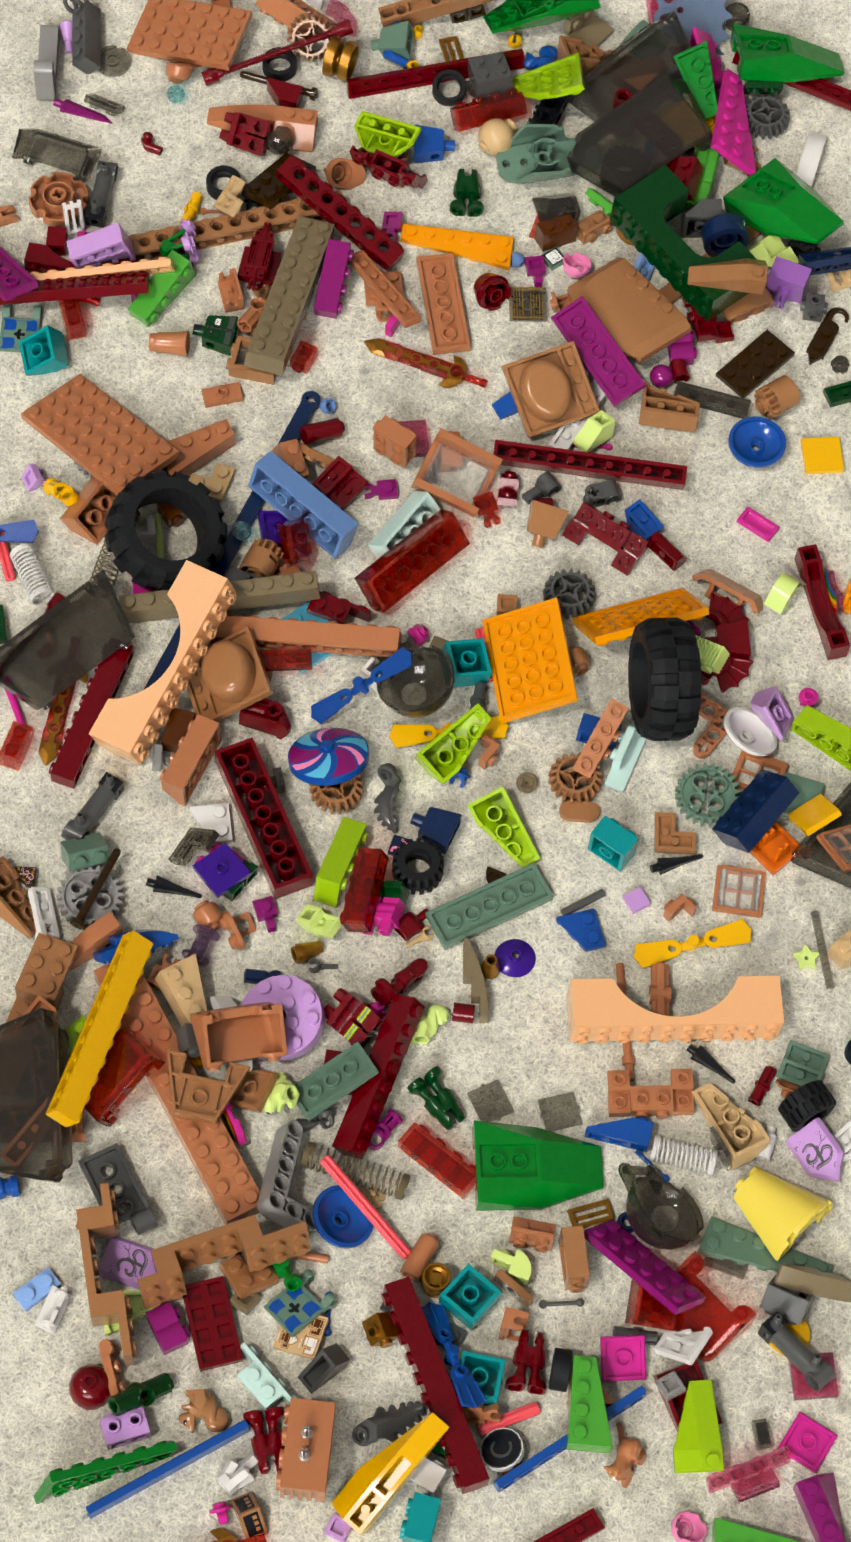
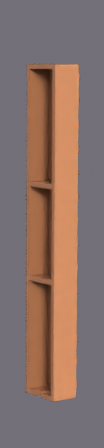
(205, 1143)

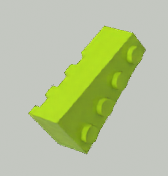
(825, 734)

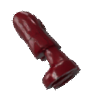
(400, 983)
(531, 1357)
(263, 1444)

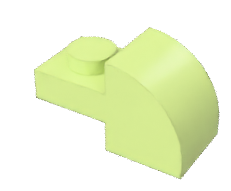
(318, 922)
(518, 1265)

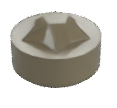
(526, 782)

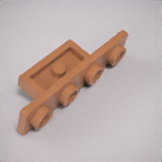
(601, 738)

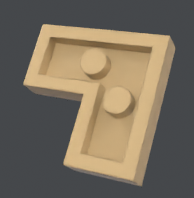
(228, 201)
(218, 483)

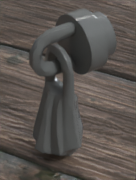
(307, 1125)

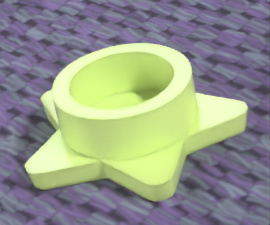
(803, 963)

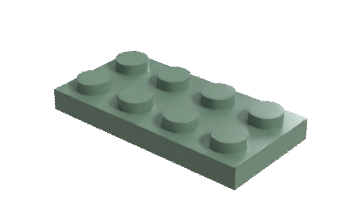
(334, 1080)

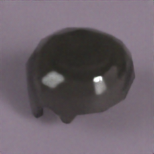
(740, 15)
(280, 141)

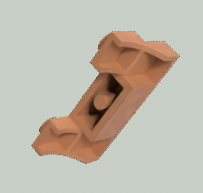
(650, 1100)

